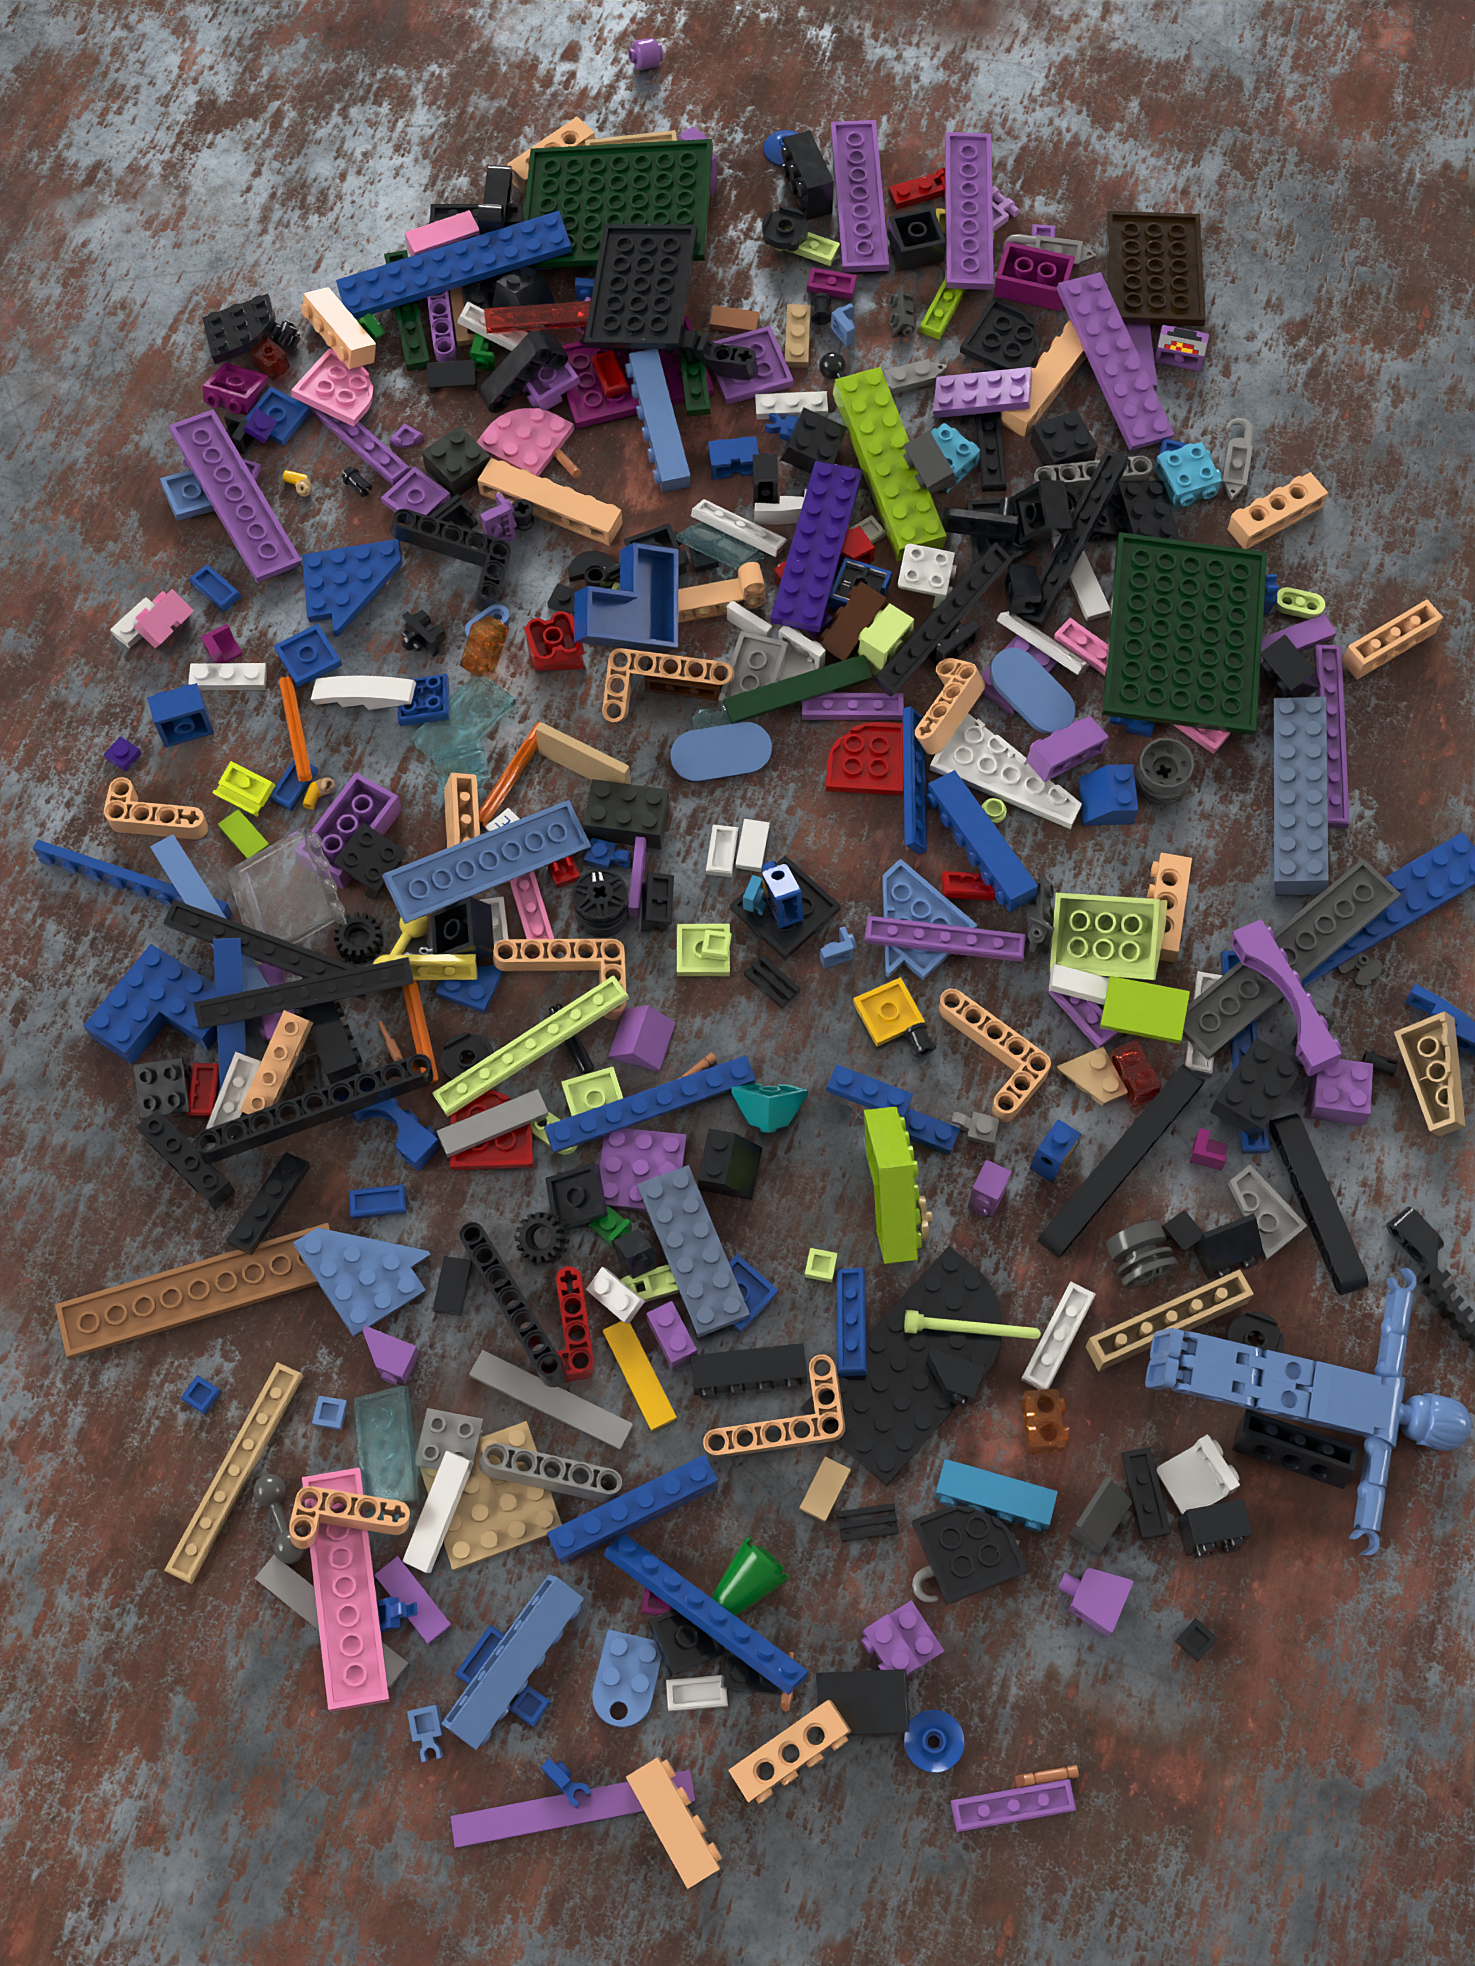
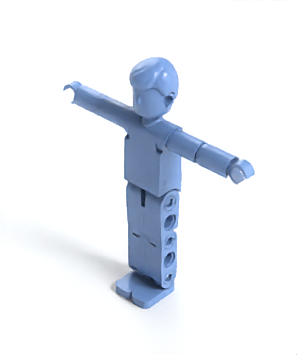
(1321, 1395)

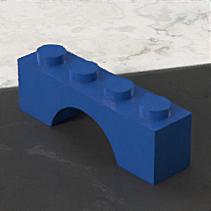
(414, 1141)

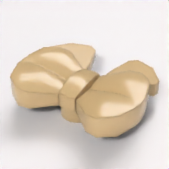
(926, 1217)

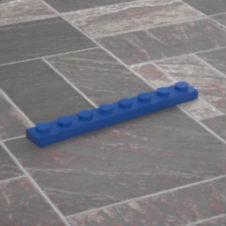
(114, 875)
(648, 1104)
(706, 1614)

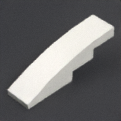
(778, 514)
(370, 691)

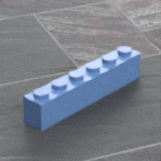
(659, 420)
(513, 1661)

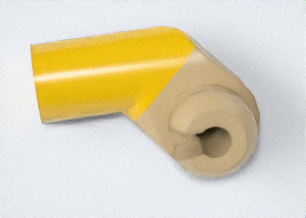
(300, 481)
(317, 790)

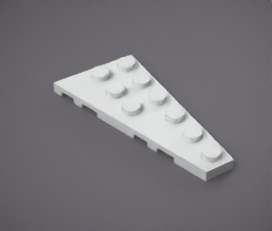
(999, 770)

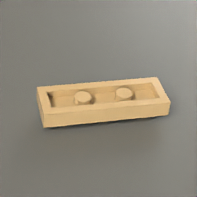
(797, 335)

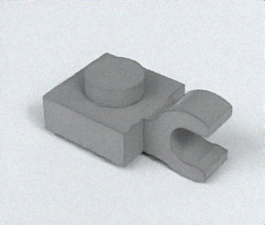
(980, 1127)

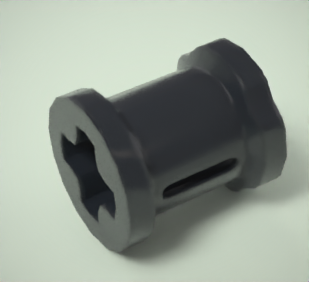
(821, 313)
(523, 514)
(919, 1040)

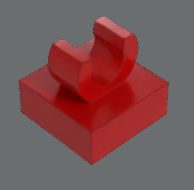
(563, 872)

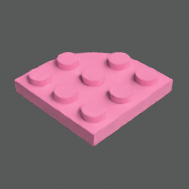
(336, 389)
(526, 438)

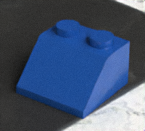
(1108, 796)

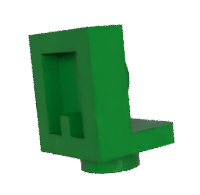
(371, 326)
(481, 354)
(611, 1227)

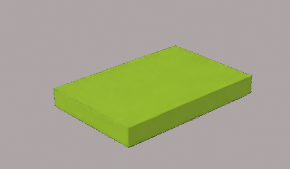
(1145, 1009)

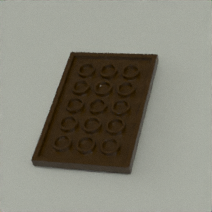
(1156, 267)

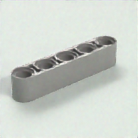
(1080, 473)
(537, 1478)

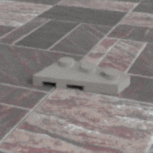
(1275, 1218)

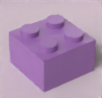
(1342, 1093)

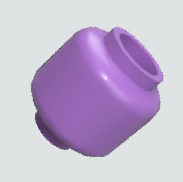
(646, 54)

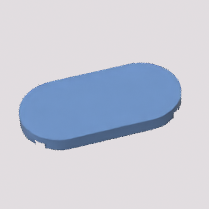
(1031, 690)
(721, 751)

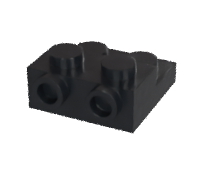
(663, 537)

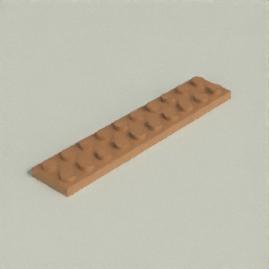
(183, 1295)

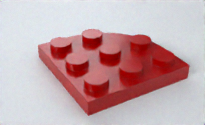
(868, 760)
(502, 1152)

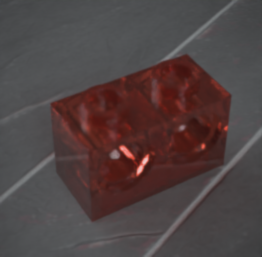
(1135, 1072)

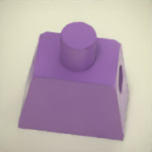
(1097, 1598)

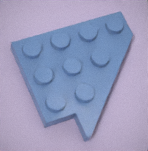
(914, 899)
(361, 1274)

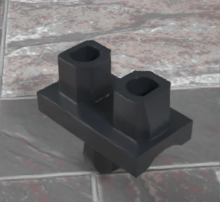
(418, 637)

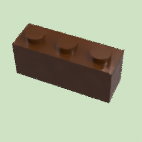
(851, 620)
(683, 687)

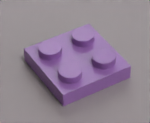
(416, 493)

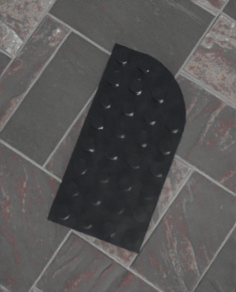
(899, 1399)

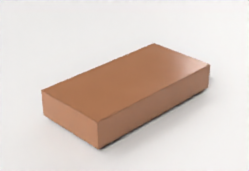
(733, 319)

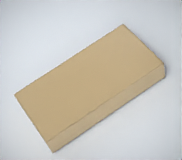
(825, 1489)

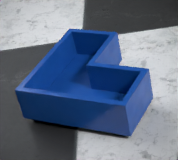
(641, 612)
(147, 998)

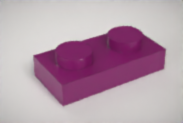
(831, 283)

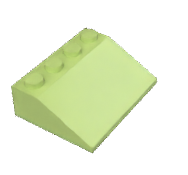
(1108, 934)

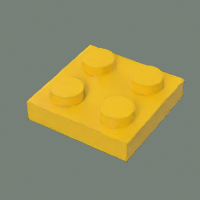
(887, 1011)

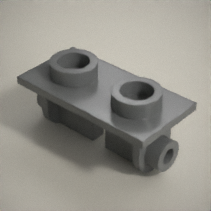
(901, 306)
(1043, 907)
(1038, 936)

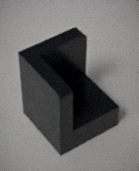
(239, 437)
(1182, 1231)

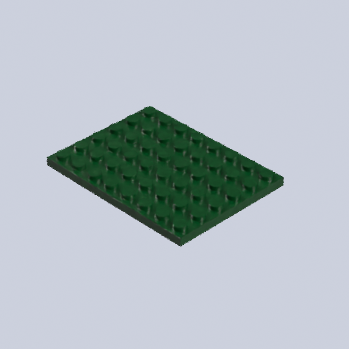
(619, 186)
(1185, 634)

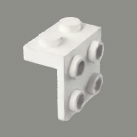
(927, 571)
(802, 653)
(1198, 1476)

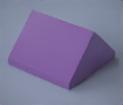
(642, 1037)

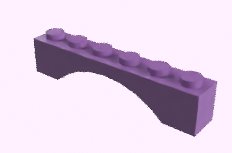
(1258, 950)

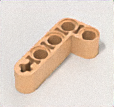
(713, 598)
(961, 691)
(187, 822)
(349, 1518)

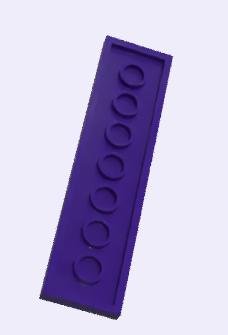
(816, 546)

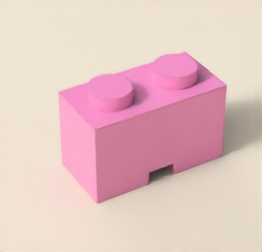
(168, 612)

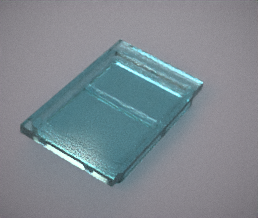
(719, 545)

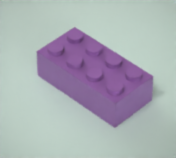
(356, 804)

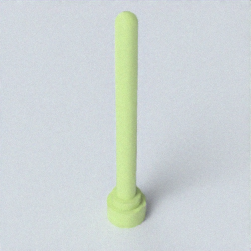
(917, 1322)

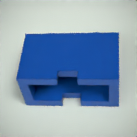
(732, 456)

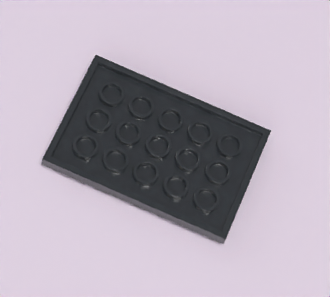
(641, 286)

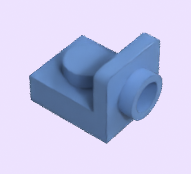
(843, 324)
(838, 953)

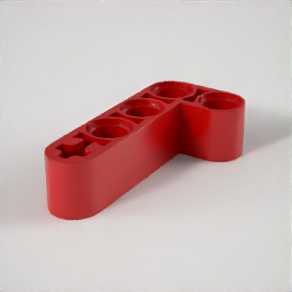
(573, 1323)

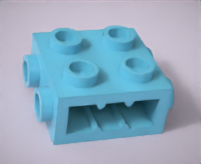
(958, 451)
(1188, 474)

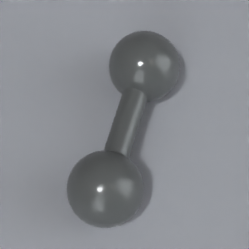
(270, 1492)

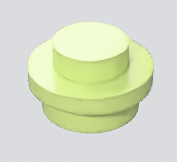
(994, 809)

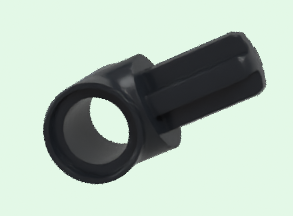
(603, 574)

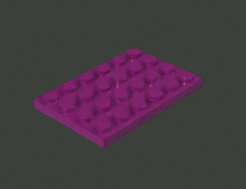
(588, 399)

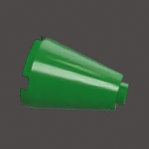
(748, 1578)

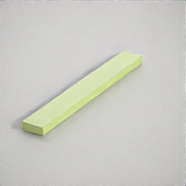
(530, 1046)

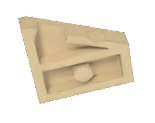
(1096, 1076)

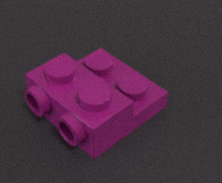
(234, 388)

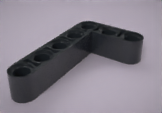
(460, 549)

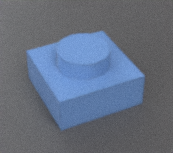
(329, 1413)

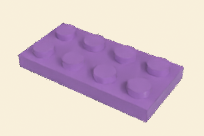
(983, 392)

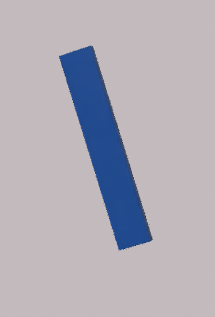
(914, 784)
(227, 982)

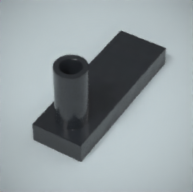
(981, 523)

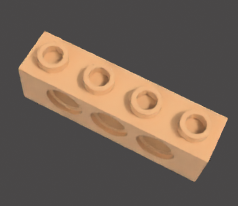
(571, 134)
(1309, 498)
(1392, 639)
(1177, 871)
(277, 1063)
(747, 1771)

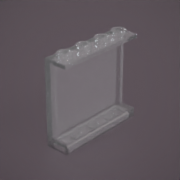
(287, 888)

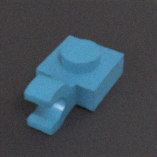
(754, 895)

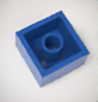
(180, 715)

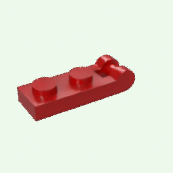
(918, 190)

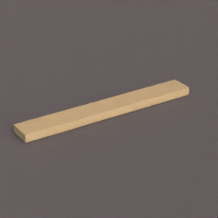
(233, 1473)

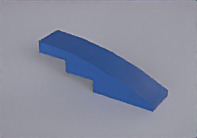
(1434, 1004)

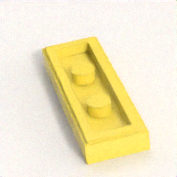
(442, 966)

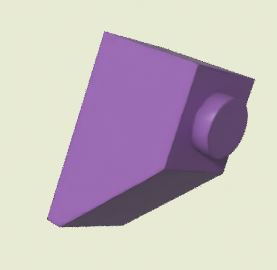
(391, 1355)

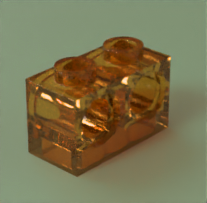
(484, 646)
(1037, 1421)

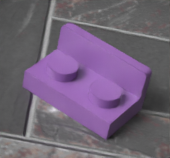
(499, 520)

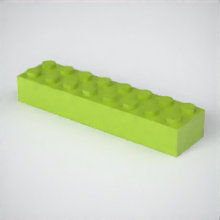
(879, 445)

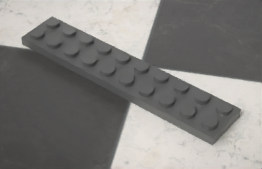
(1308, 941)

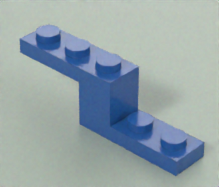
(877, 1094)

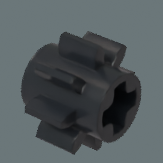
(285, 334)

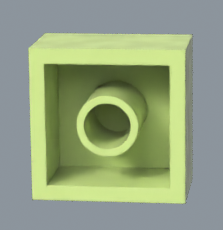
(884, 637)

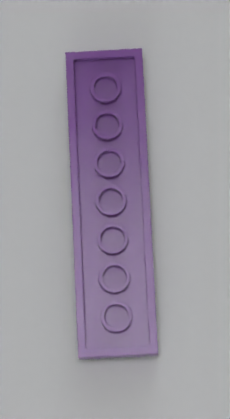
(859, 196)
(968, 211)
(1115, 361)
(235, 496)

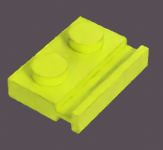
(244, 788)

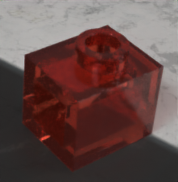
(270, 359)

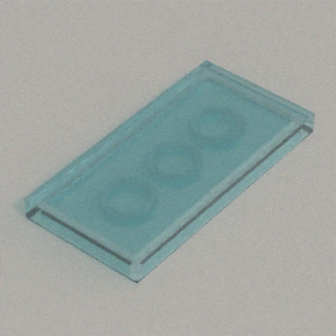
(471, 714)
(386, 1445)

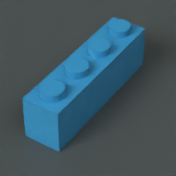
(996, 1495)

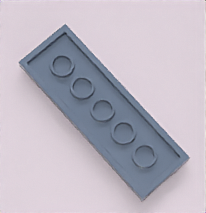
(693, 1251)

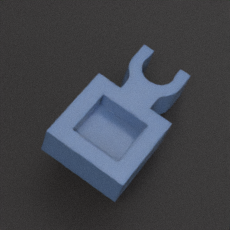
(426, 1726)

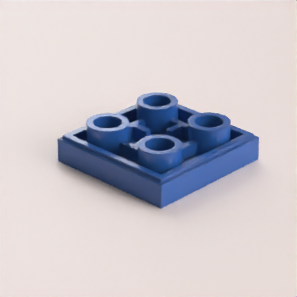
(428, 703)

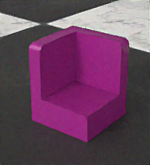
(221, 645)
(1208, 1151)

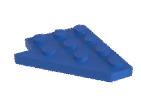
(347, 579)

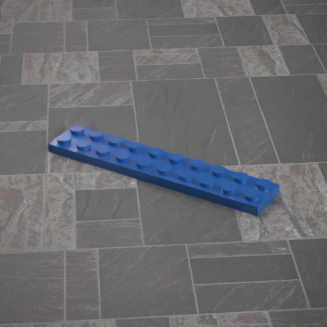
(454, 265)
(1423, 888)

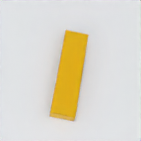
(639, 1375)

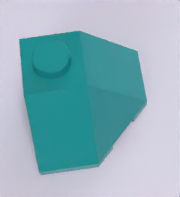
(769, 1105)

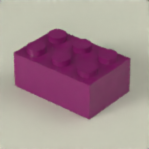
(1032, 275)

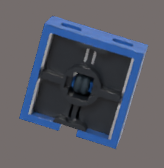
(853, 573)

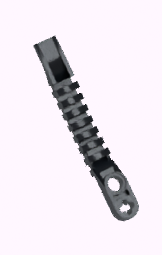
(724, 359)
(1422, 1245)

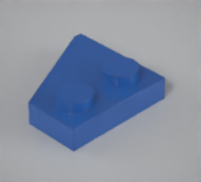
(472, 993)

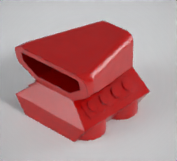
(553, 644)

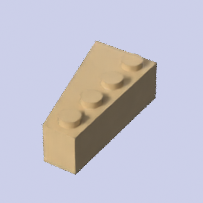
(1434, 1069)

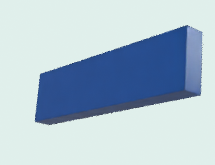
(851, 1322)

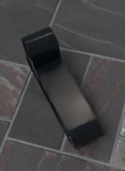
(496, 201)
(520, 366)

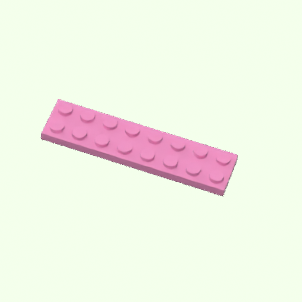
(347, 1604)

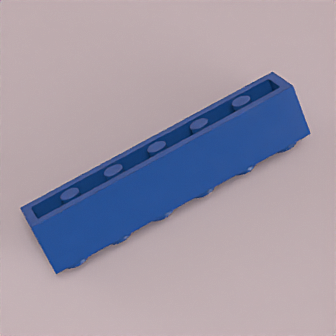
(981, 841)
(632, 1509)

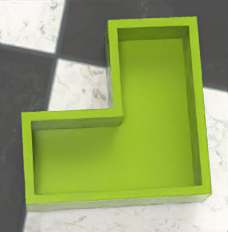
(893, 1179)

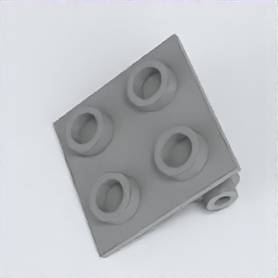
(447, 1432)

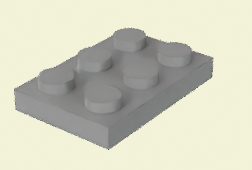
(755, 663)

